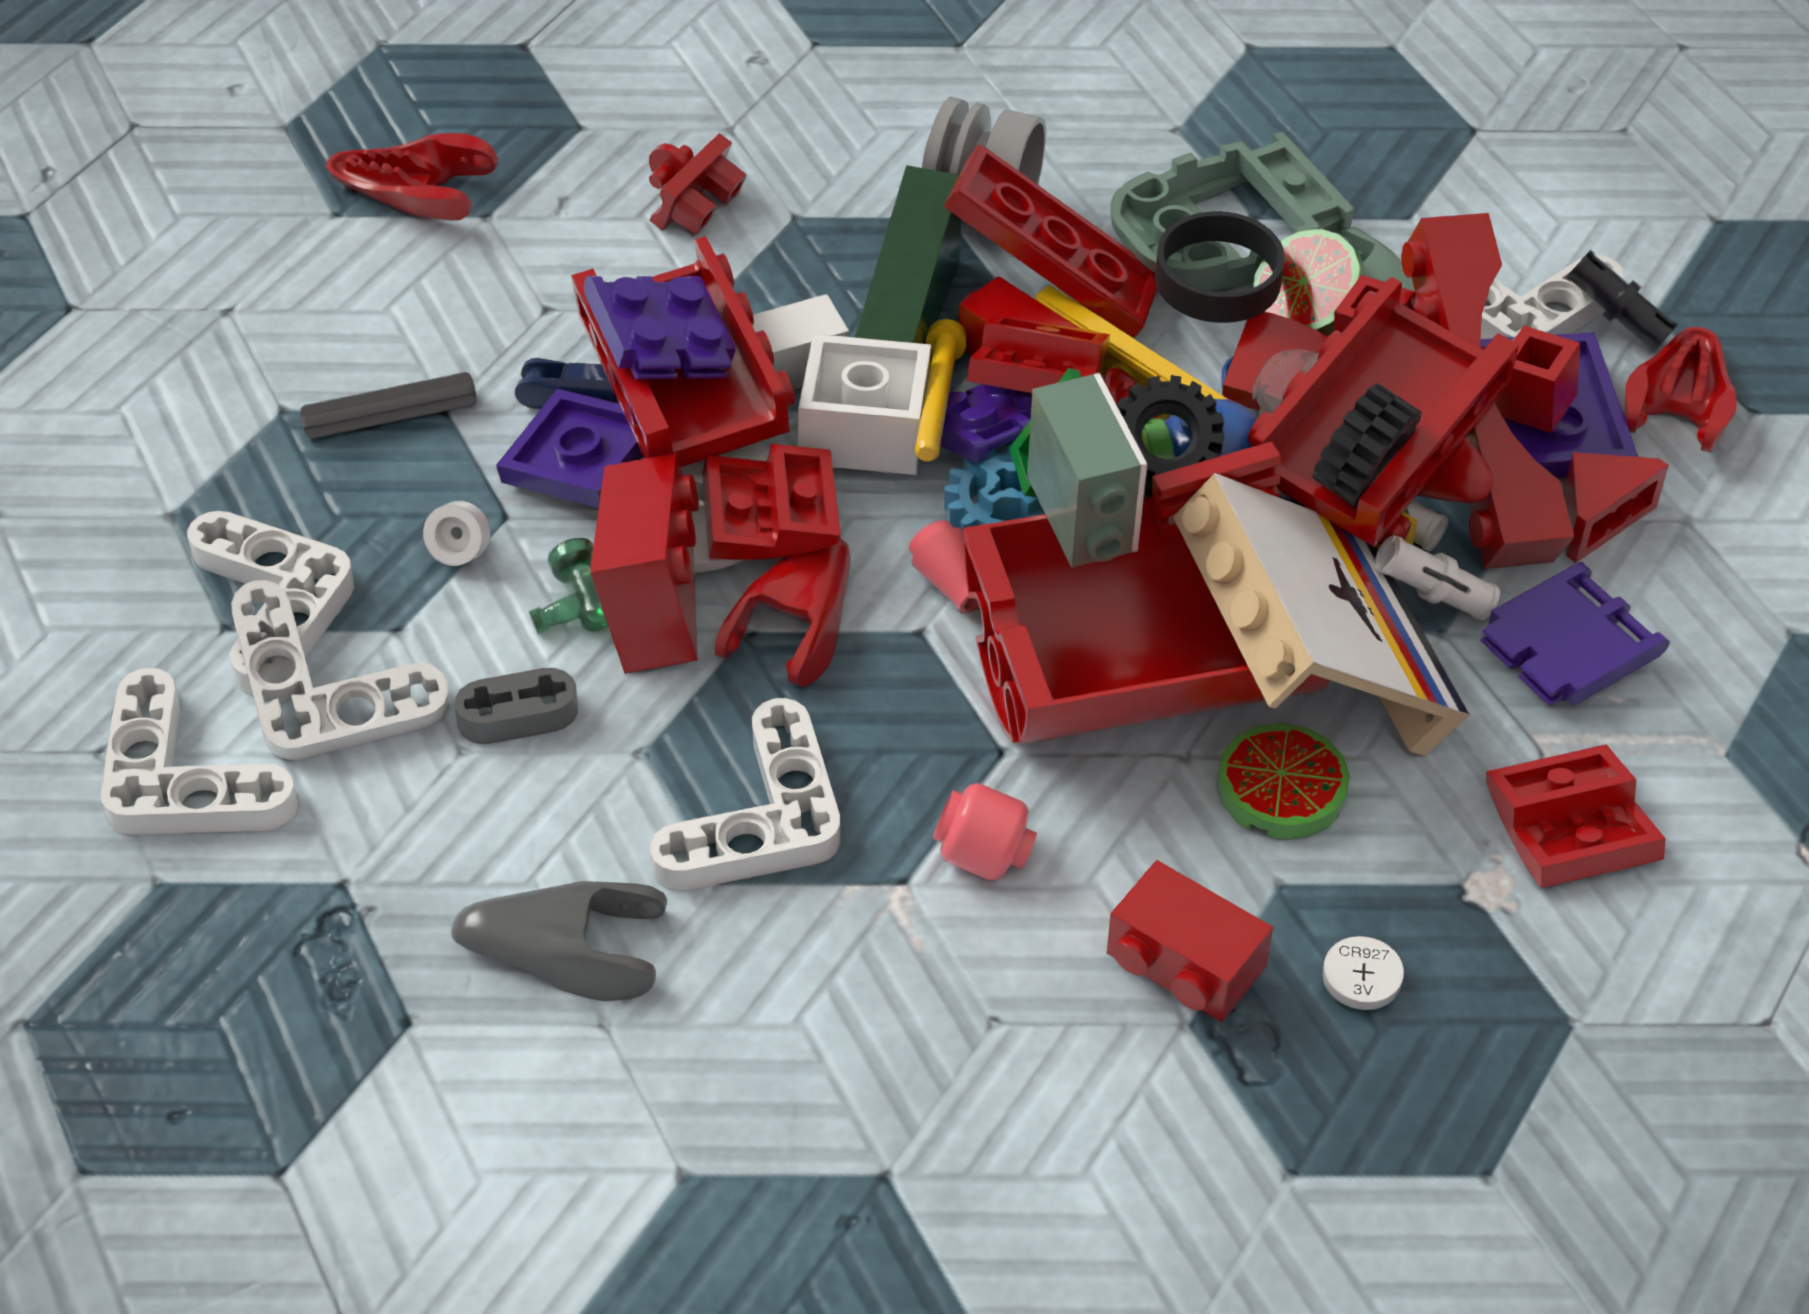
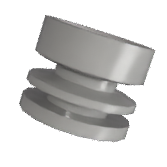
(958, 130)

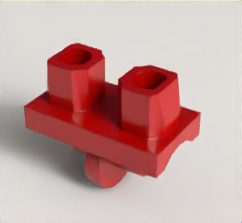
(687, 176)

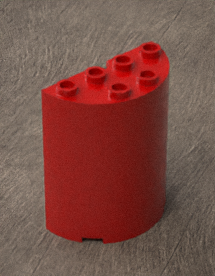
(1100, 638)

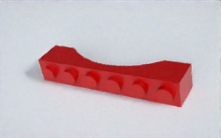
(1526, 510)

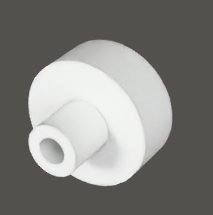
(456, 533)

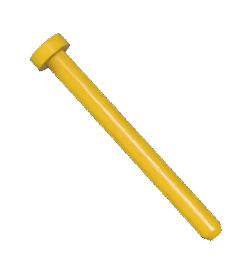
(947, 344)

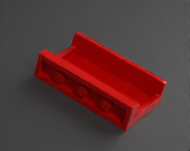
(1414, 360)
(701, 413)

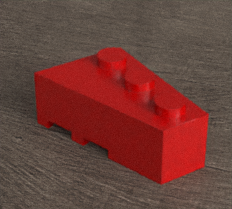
(647, 562)

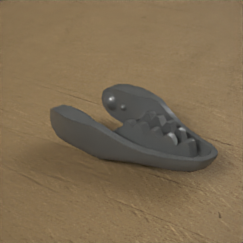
(547, 935)

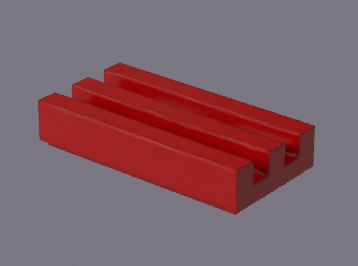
(1248, 466)

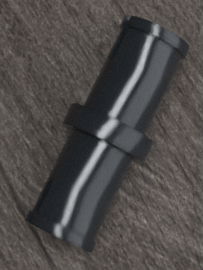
(1621, 301)

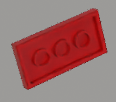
(1053, 240)

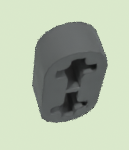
(516, 705)

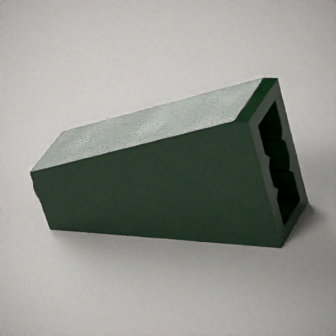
(914, 260)

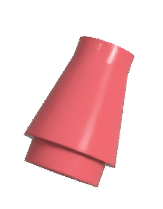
(940, 559)

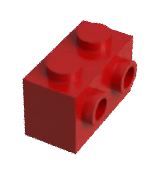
(1188, 940)

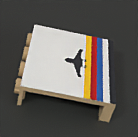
(1314, 604)

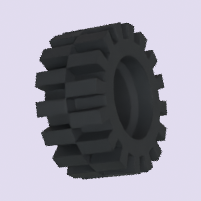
(1178, 400)
(1365, 443)

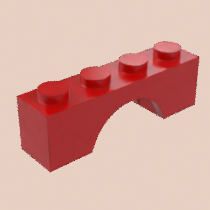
(1543, 372)

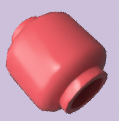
(984, 832)

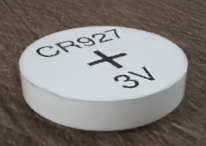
(1363, 973)

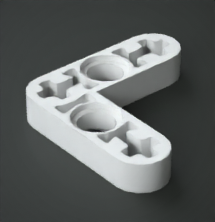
(1511, 312)
(295, 574)
(320, 705)
(156, 776)
(777, 824)

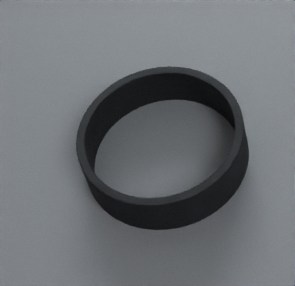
(1219, 227)

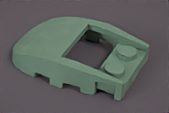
(1278, 171)

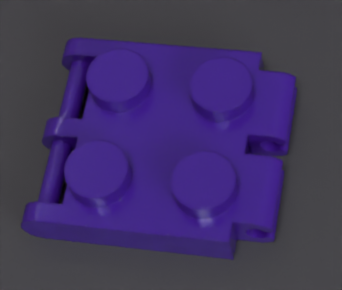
(661, 326)
(984, 420)
(1566, 640)

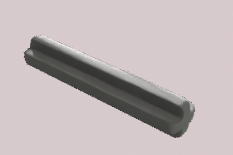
(388, 405)

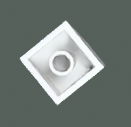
(864, 402)

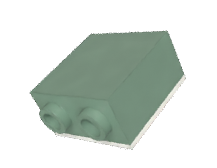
(1086, 470)

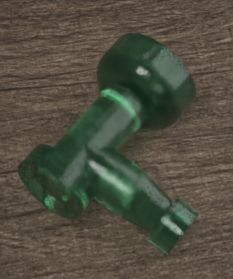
(571, 565)

